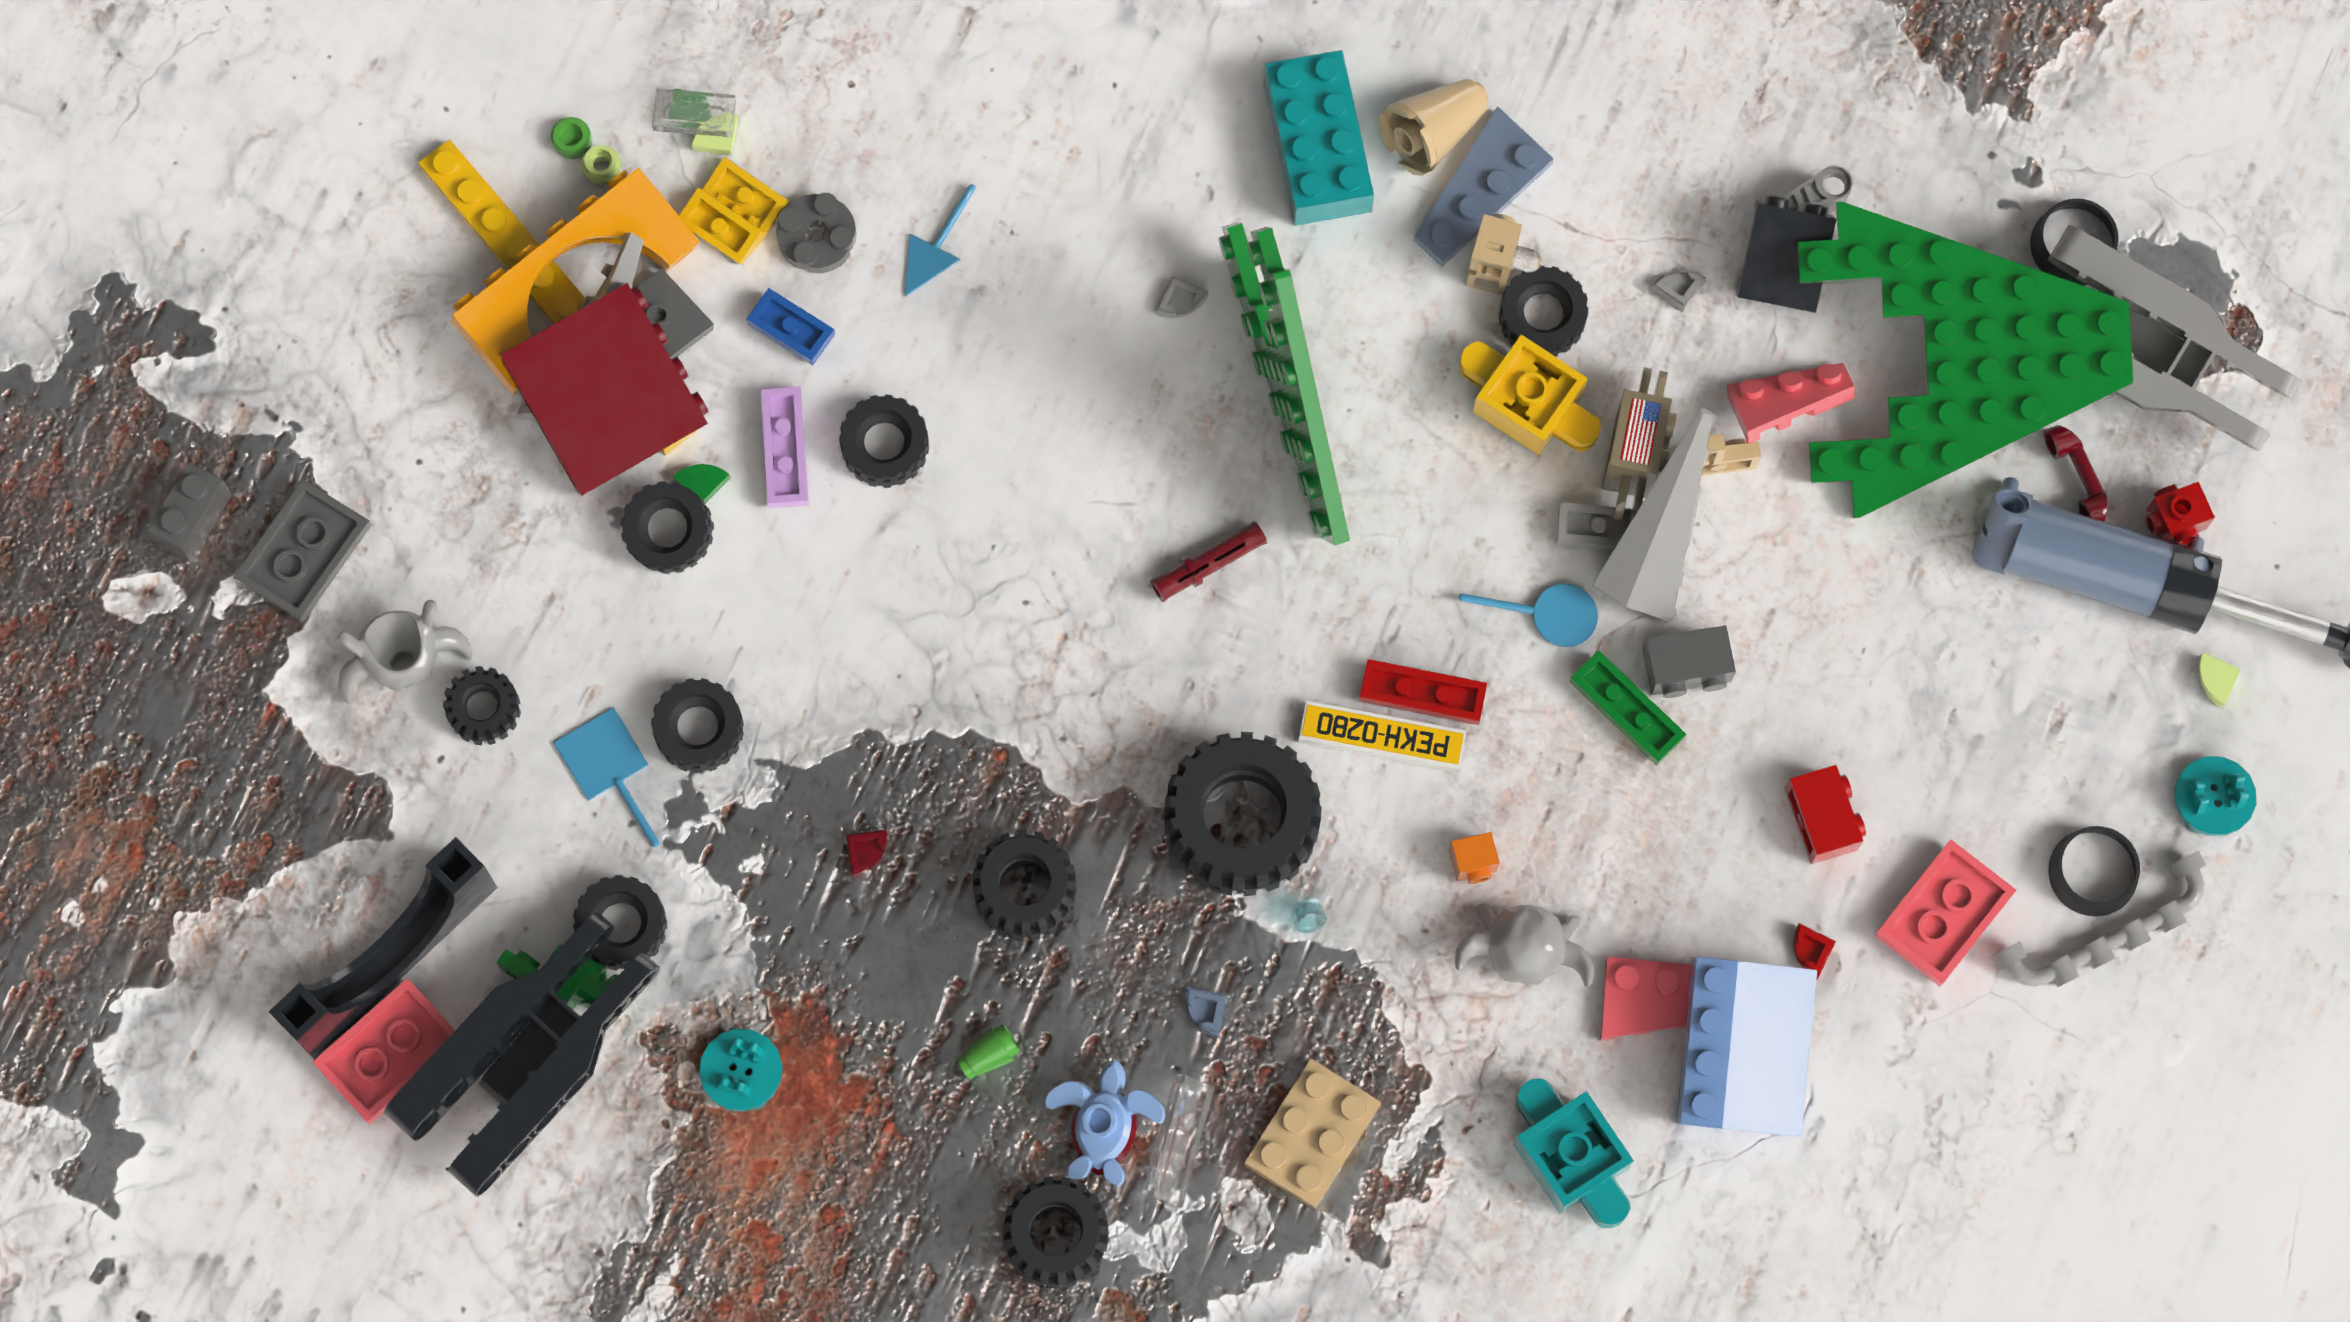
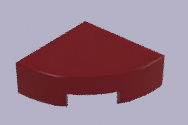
(866, 850)

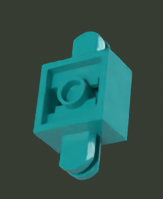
(1573, 1152)

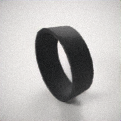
(2038, 247)
(2073, 900)

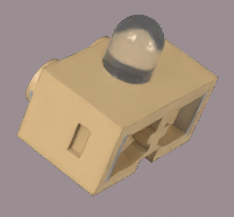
(1498, 253)

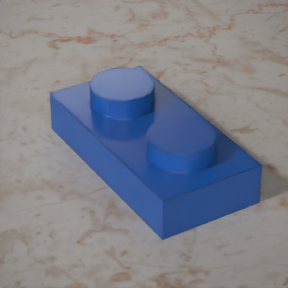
(790, 326)

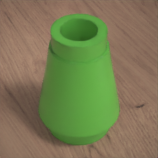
(989, 1052)

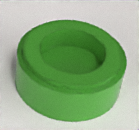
(571, 137)

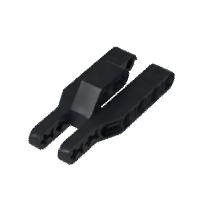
(535, 1072)

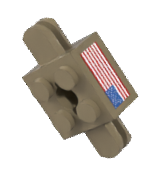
(1637, 441)

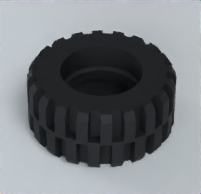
(1242, 761)

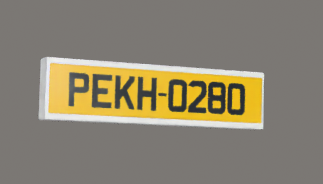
(1382, 736)

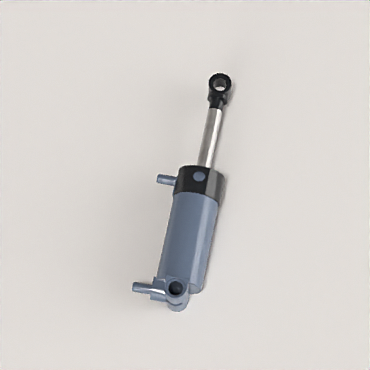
(2127, 569)

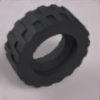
(1550, 282)
(884, 410)
(642, 508)
(689, 695)
(643, 899)

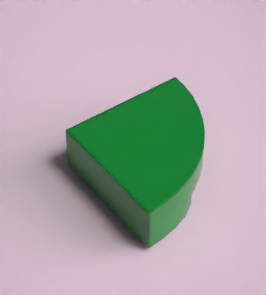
(702, 479)

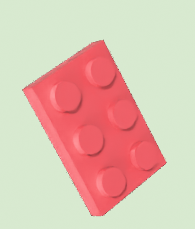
(1945, 913)
(384, 1050)

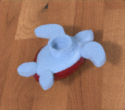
(1104, 1122)

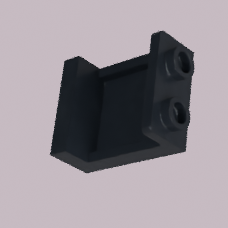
(1771, 255)

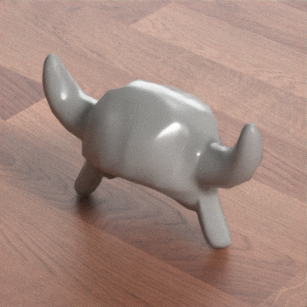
(397, 650)
(1526, 945)

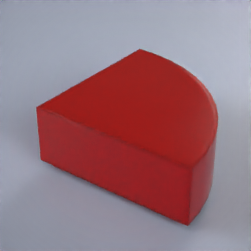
(1811, 948)

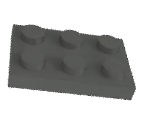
(302, 551)

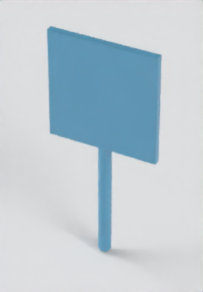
(604, 756)

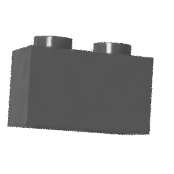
(189, 512)
(1689, 661)

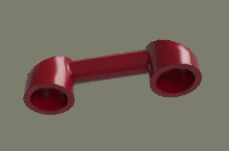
(2064, 442)

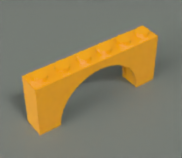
(634, 205)

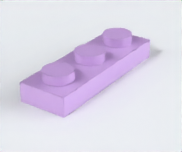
(784, 447)

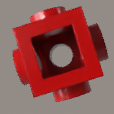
(2179, 513)

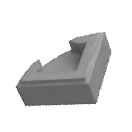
(1678, 288)
(1180, 299)

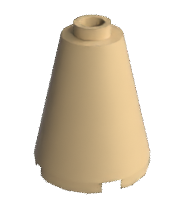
(1431, 123)

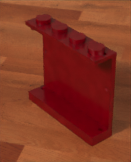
(605, 388)

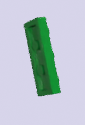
(1627, 707)

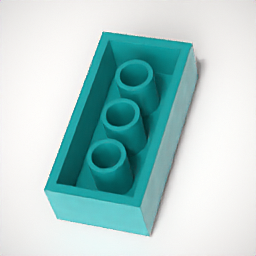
(1318, 137)

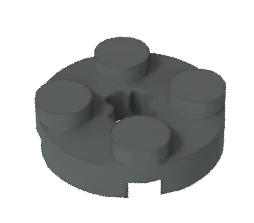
(810, 211)

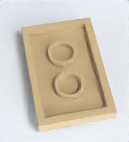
(1312, 1134)

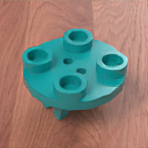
(2196, 799)
(734, 1088)

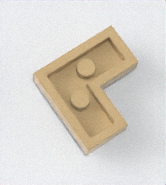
(1730, 455)

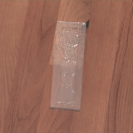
(1178, 1141)

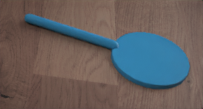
(1561, 614)

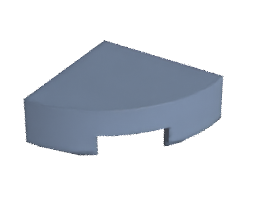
(1206, 1009)

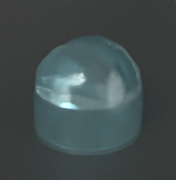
(1310, 923)

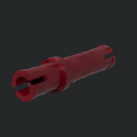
(1194, 569)

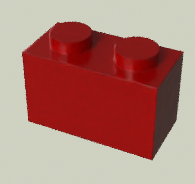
(1825, 813)

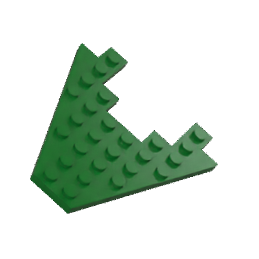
(2000, 351)
(1283, 358)

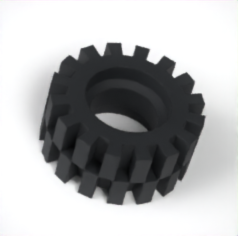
(465, 688)

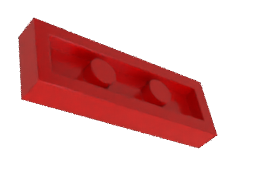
(1423, 692)

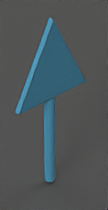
(928, 260)

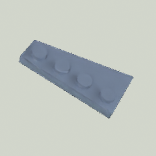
(1486, 182)

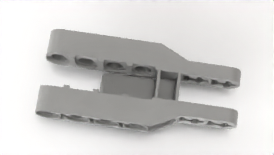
(2162, 363)

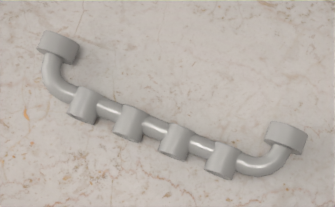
(2100, 951)

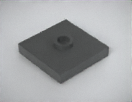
(675, 312)

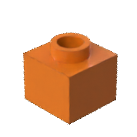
(1474, 858)

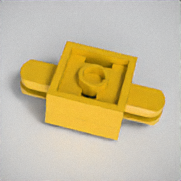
(1531, 380)

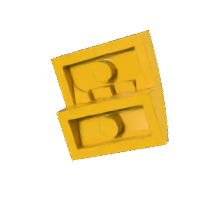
(733, 211)

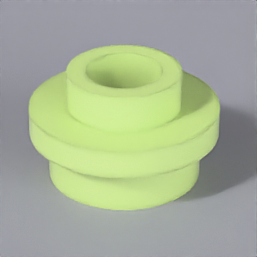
(601, 154)

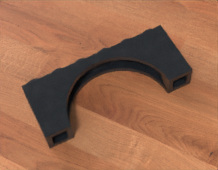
(326, 1009)

